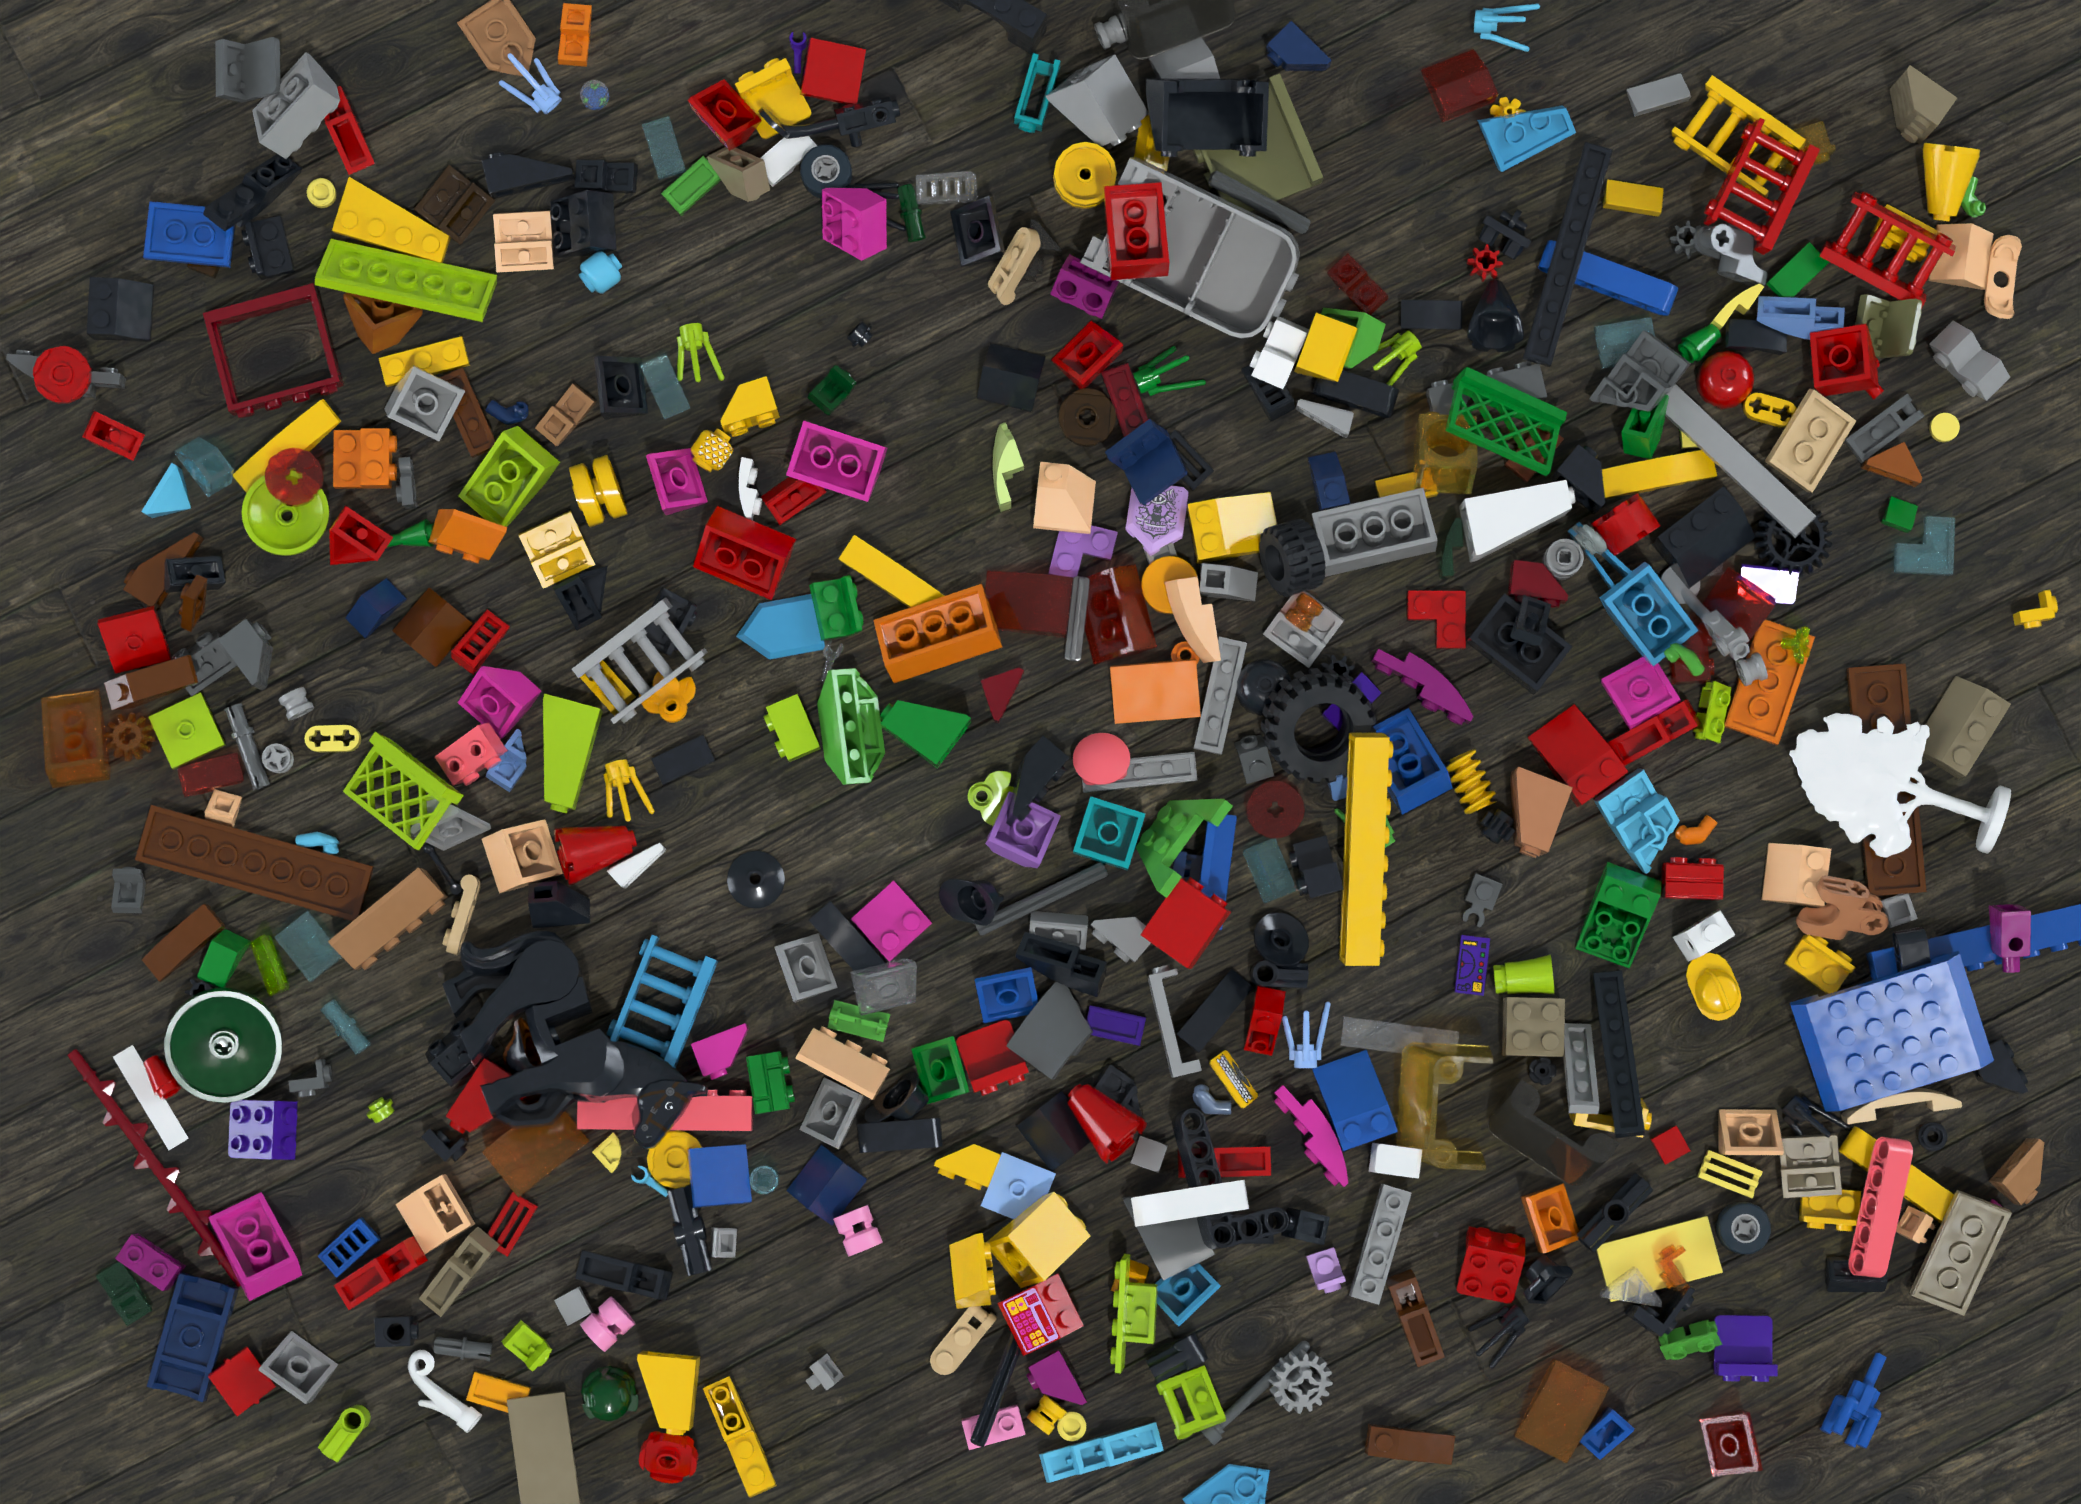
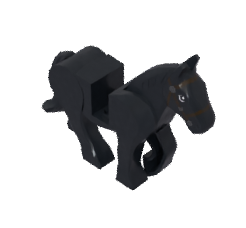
(545, 980)

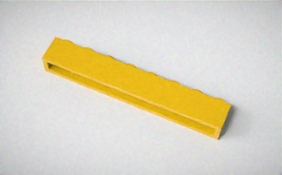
(1365, 848)

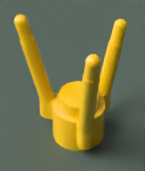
(618, 774)

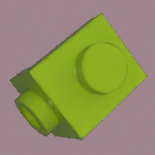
(527, 1345)

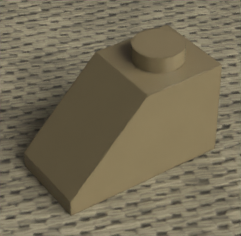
(741, 173)

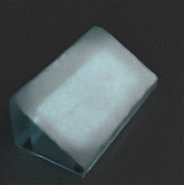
(1269, 870)

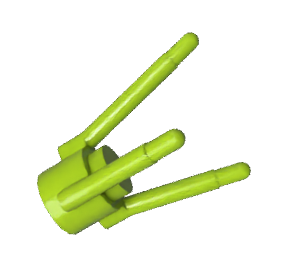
(691, 338)
(1404, 347)

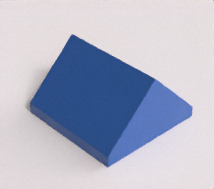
(1006, 995)

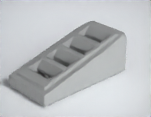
(1330, 417)

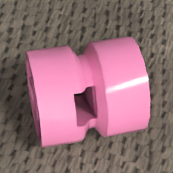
(863, 1239)
(607, 1324)

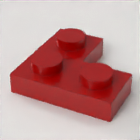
(1447, 609)

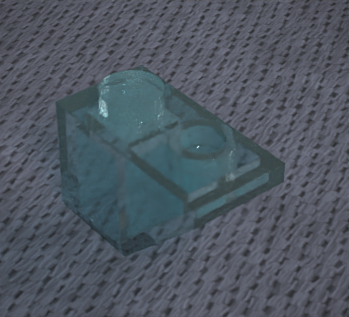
(206, 465)

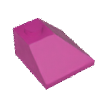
(499, 698)

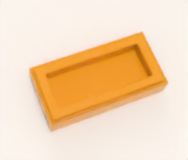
(494, 1391)

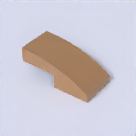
(565, 415)

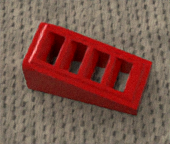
(464, 644)

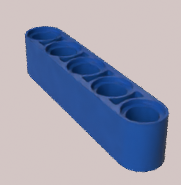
(1619, 282)

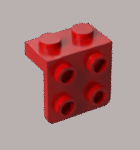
(989, 1059)
(1491, 1265)

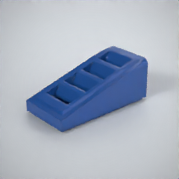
(367, 1232)

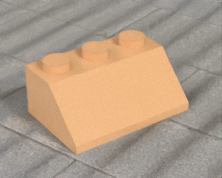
(844, 1062)

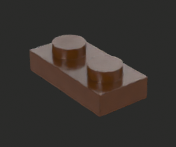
(193, 602)

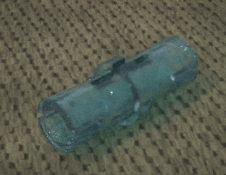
(345, 1027)

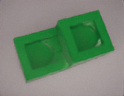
(1797, 272)

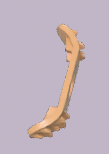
(2002, 258)

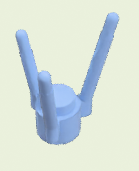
(544, 97)
(1305, 1055)

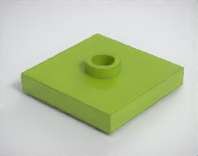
(187, 730)

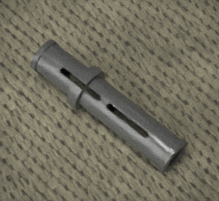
(243, 735)

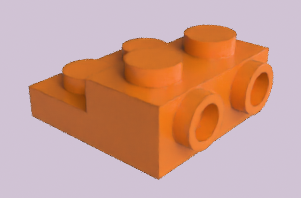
(364, 458)

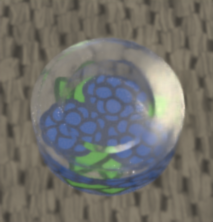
(594, 95)

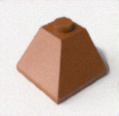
(380, 322)

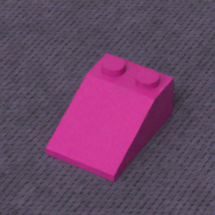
(255, 1246)

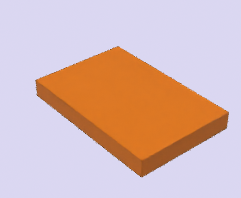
(1155, 691)

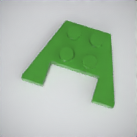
(1170, 834)

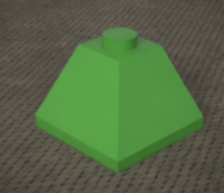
(1366, 337)

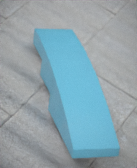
(1101, 1452)

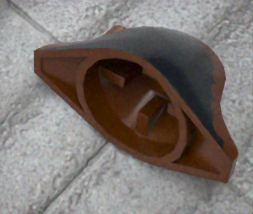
(521, 1050)

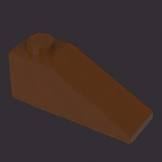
(148, 579)
(150, 683)
(1409, 1444)

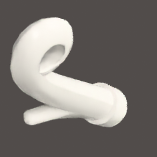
(440, 1399)

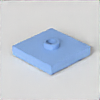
(1016, 1186)

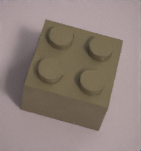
(1533, 1027)

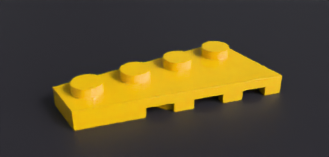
(380, 222)

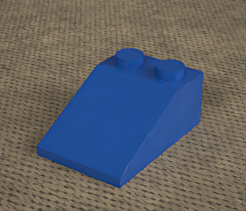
(1415, 765)
(1354, 1100)

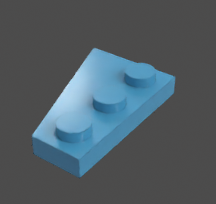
(1524, 134)

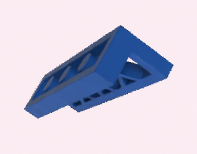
(1217, 857)

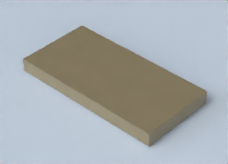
(1960, 1252)
(543, 1449)

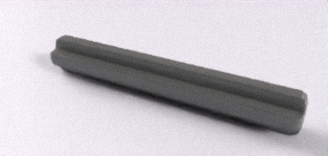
(1259, 202)

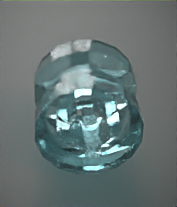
(768, 1177)

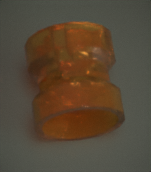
(1304, 612)

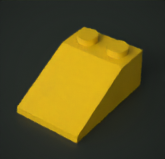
(1229, 525)

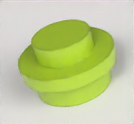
(380, 1109)

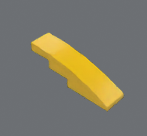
(301, 433)
(1657, 473)
(887, 574)

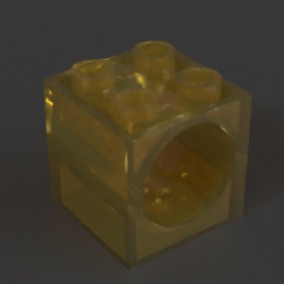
(1439, 472)

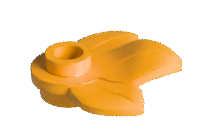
(671, 693)

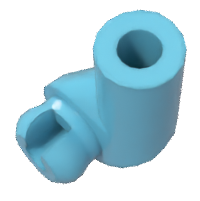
(313, 839)

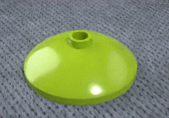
(270, 532)

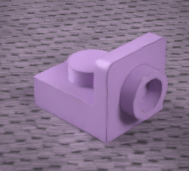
(1326, 1270)

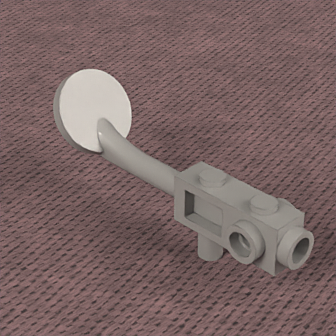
(1727, 638)

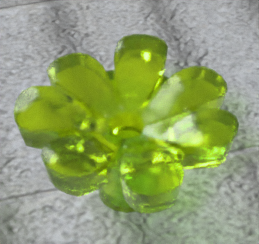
(1798, 644)

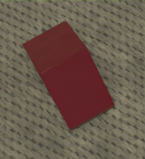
(1000, 690)

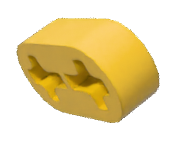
(1771, 403)

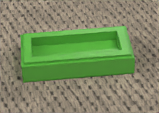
(691, 186)

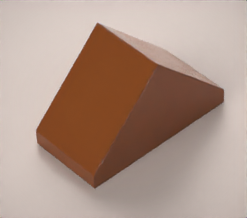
(1895, 464)

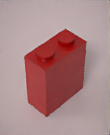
(1186, 922)

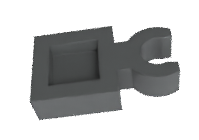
(407, 489)
(1482, 895)

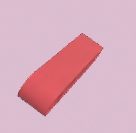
(1880, 1207)

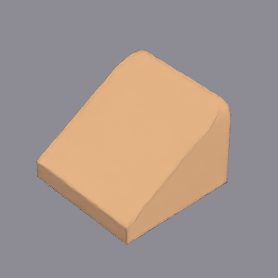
(223, 808)

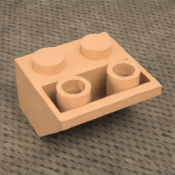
(435, 1213)

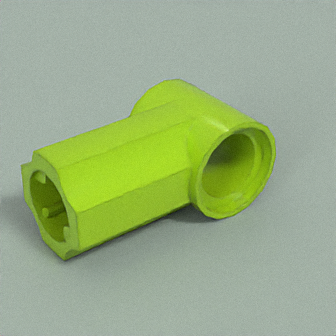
(343, 1433)

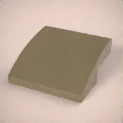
(1810, 1166)

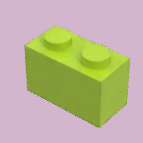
(792, 728)

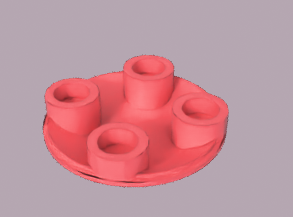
(1101, 759)

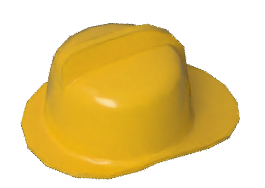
(1713, 986)

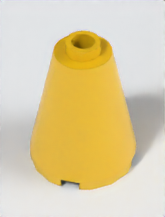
(1947, 177)

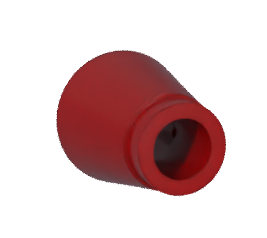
(161, 1078)

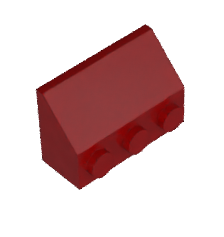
(744, 552)

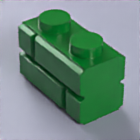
(769, 1082)

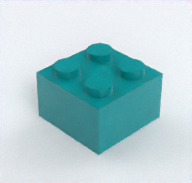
(1109, 833)

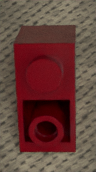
(1536, 582)

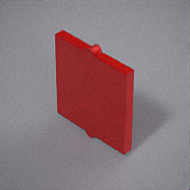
(241, 1381)

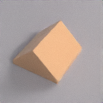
(1971, 256)
(1749, 1132)

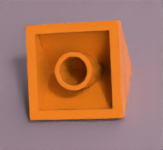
(1550, 1218)

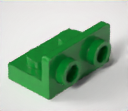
(836, 608)

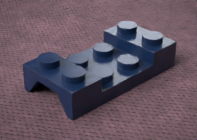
(192, 1336)

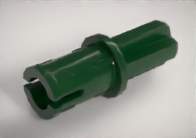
(911, 213)

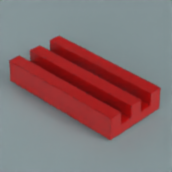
(522, 1203)

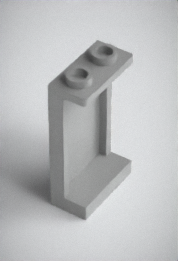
(1166, 1028)

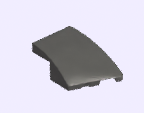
(1642, 375)
(1052, 1032)
(1173, 1243)

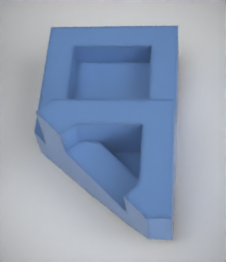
(512, 765)

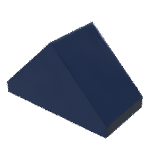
(375, 607)

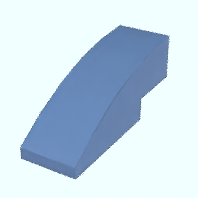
(1798, 315)

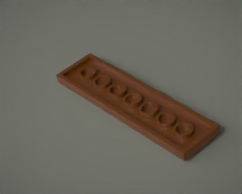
(1875, 694)
(254, 863)

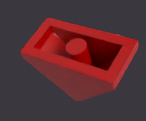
(355, 539)

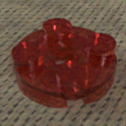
(280, 467)
(1286, 797)

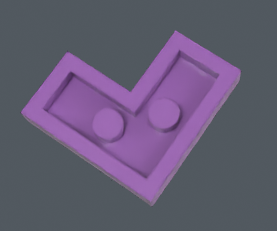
(1072, 546)

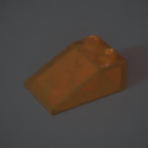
(74, 739)
(533, 1153)
(1561, 1411)

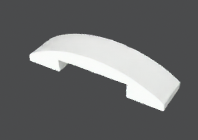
(1190, 1203)

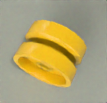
(1067, 178)
(593, 492)

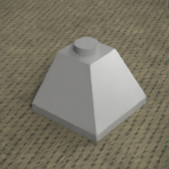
(424, 402)

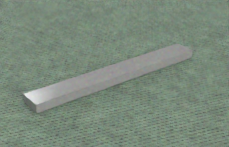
(1737, 462)

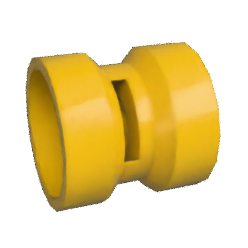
(1049, 1408)

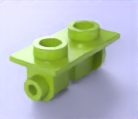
(1714, 698)

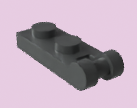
(1883, 429)

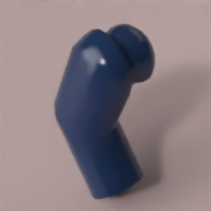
(508, 415)

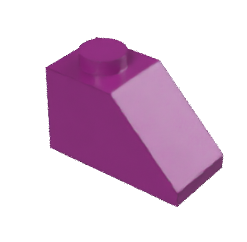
(1055, 1378)

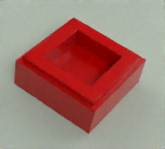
(1670, 1145)

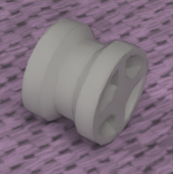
(1109, 32)
(1751, 669)
(296, 703)
(275, 753)

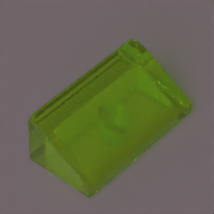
(269, 965)

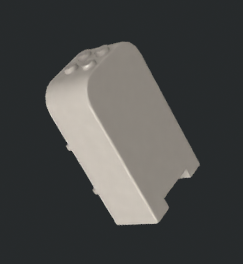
(1222, 258)

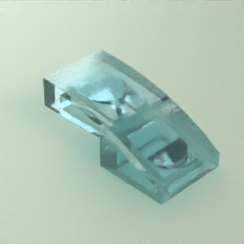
(665, 386)

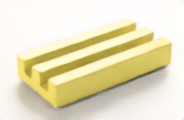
(1753, 1183)

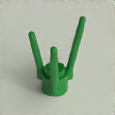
(1148, 377)

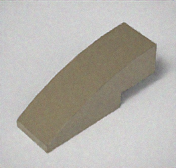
(459, 1271)

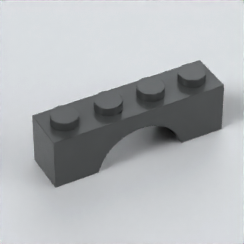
(1524, 378)

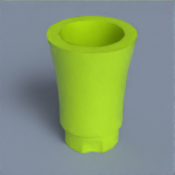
(1525, 976)

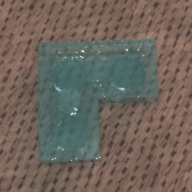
(1935, 553)

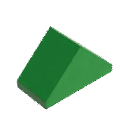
(222, 958)

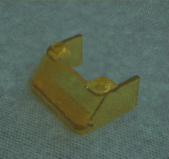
(1421, 1072)

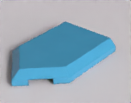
(783, 628)
(1232, 1486)

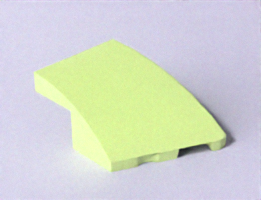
(1005, 463)

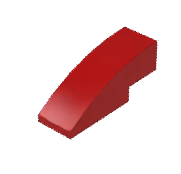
(348, 136)
(1655, 732)
(1236, 1161)
(380, 1272)

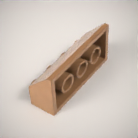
(388, 919)

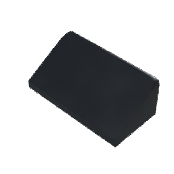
(184, 570)
(1842, 1280)

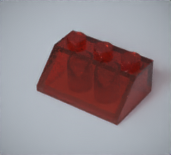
(1117, 615)

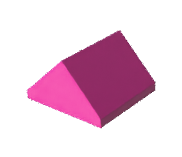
(676, 480)

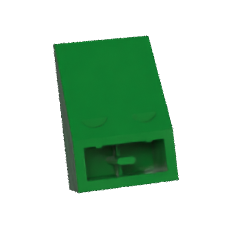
(1619, 914)

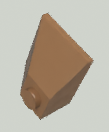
(2021, 1172)

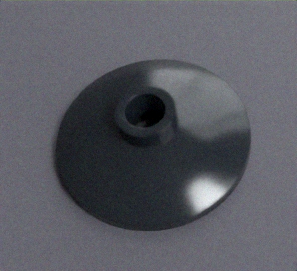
(766, 890)
(1285, 930)

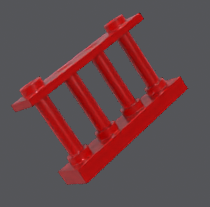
(1789, 185)
(1863, 265)

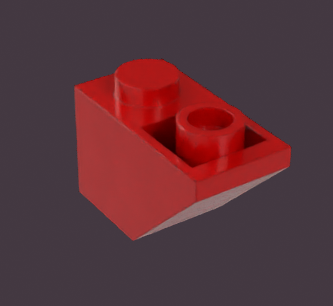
(1265, 1020)

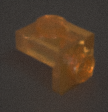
(1670, 1274)

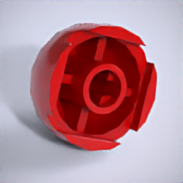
(1725, 379)

